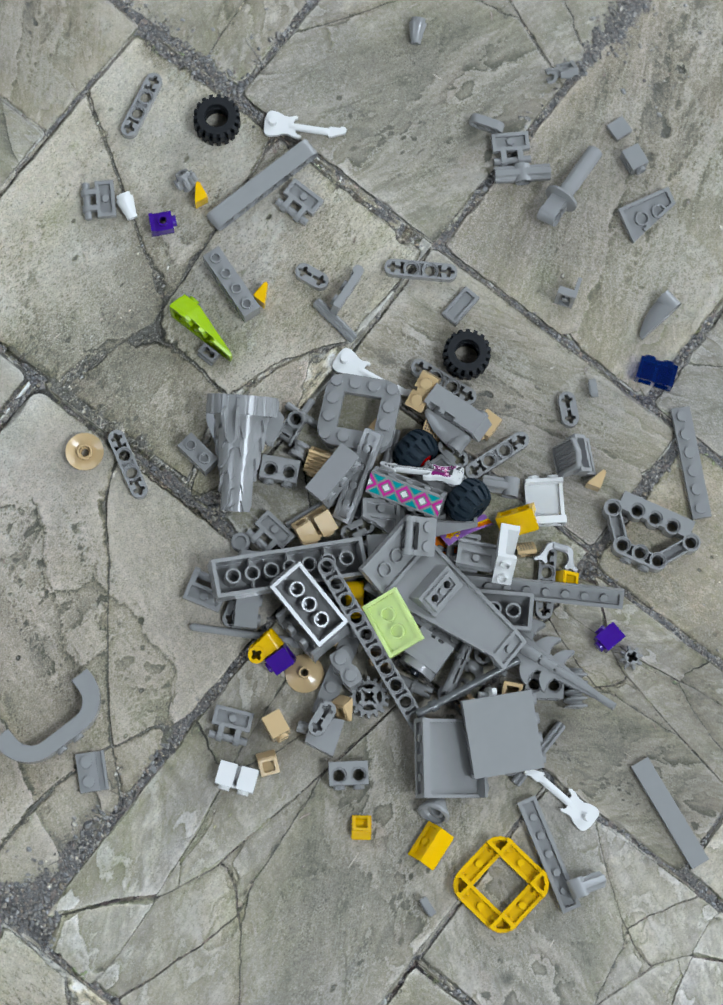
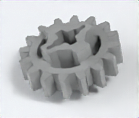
(375, 703)

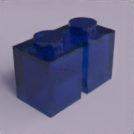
(656, 371)

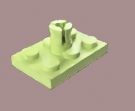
(393, 622)

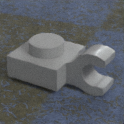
(563, 70)

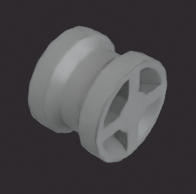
(299, 450)

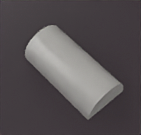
(308, 603)
(514, 606)

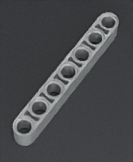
(262, 185)

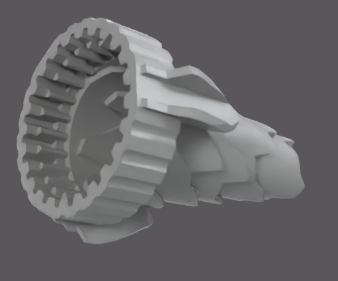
(240, 431)

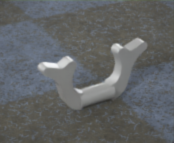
(559, 547)

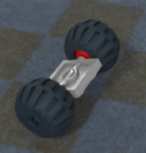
(463, 501)

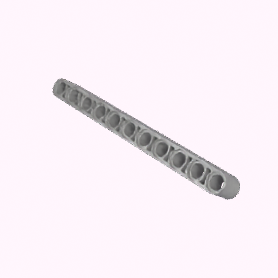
(368, 643)

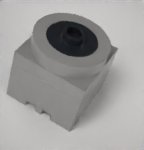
(426, 656)

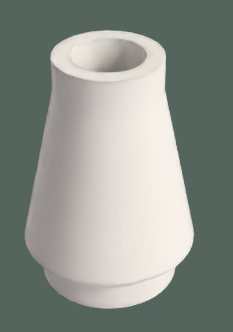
(126, 204)

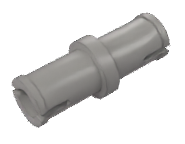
(416, 687)

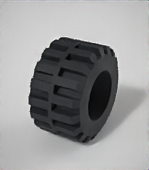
(212, 106)
(472, 340)

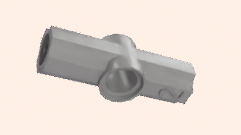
(522, 173)

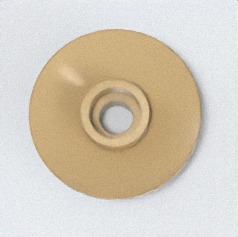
(77, 445)
(307, 683)

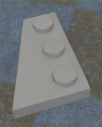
(643, 213)

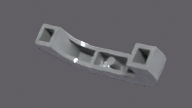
(70, 732)

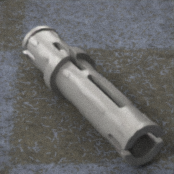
(454, 675)

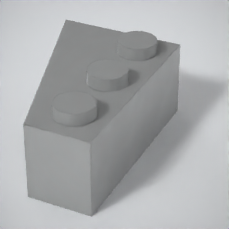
(458, 412)
(334, 475)

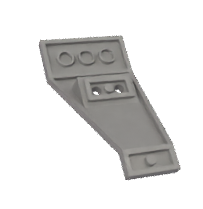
(456, 608)

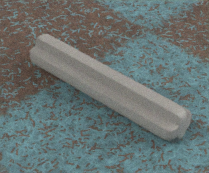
(334, 320)

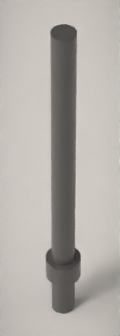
(435, 705)

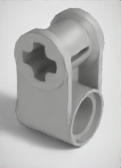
(290, 430)

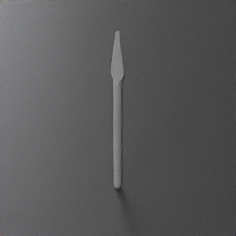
(237, 633)

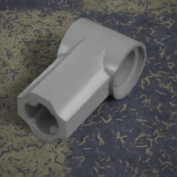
(505, 486)
(584, 885)

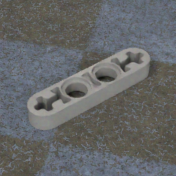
(140, 105)
(420, 273)
(446, 379)
(495, 454)
(126, 465)
(549, 606)

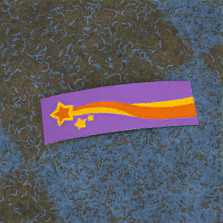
(450, 538)

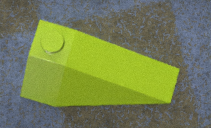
(192, 317)

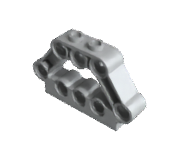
(618, 532)

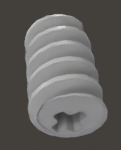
(575, 697)

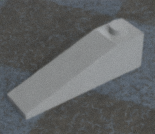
(444, 523)

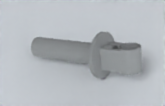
(561, 198)

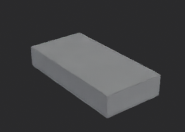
(460, 306)

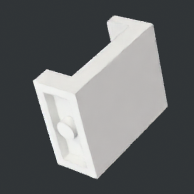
(547, 498)
(505, 559)

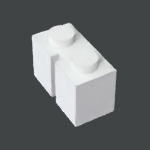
(237, 778)

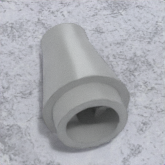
(417, 27)

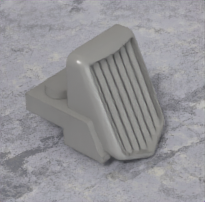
(574, 457)

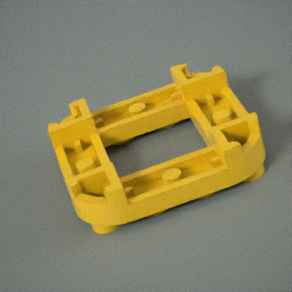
(521, 864)

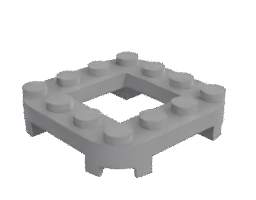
(364, 387)

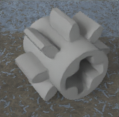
(185, 180)
(637, 656)

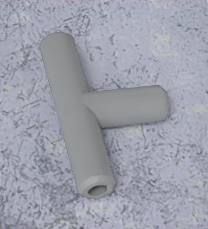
(306, 408)

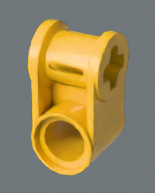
(357, 589)
(267, 644)

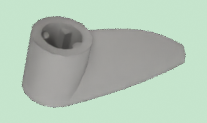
(659, 312)
(450, 434)

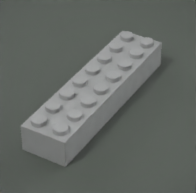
(252, 573)

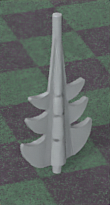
(537, 657)

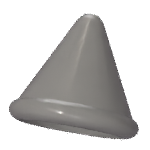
(434, 810)

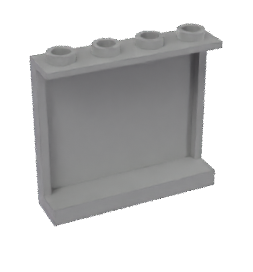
(502, 734)
(443, 761)

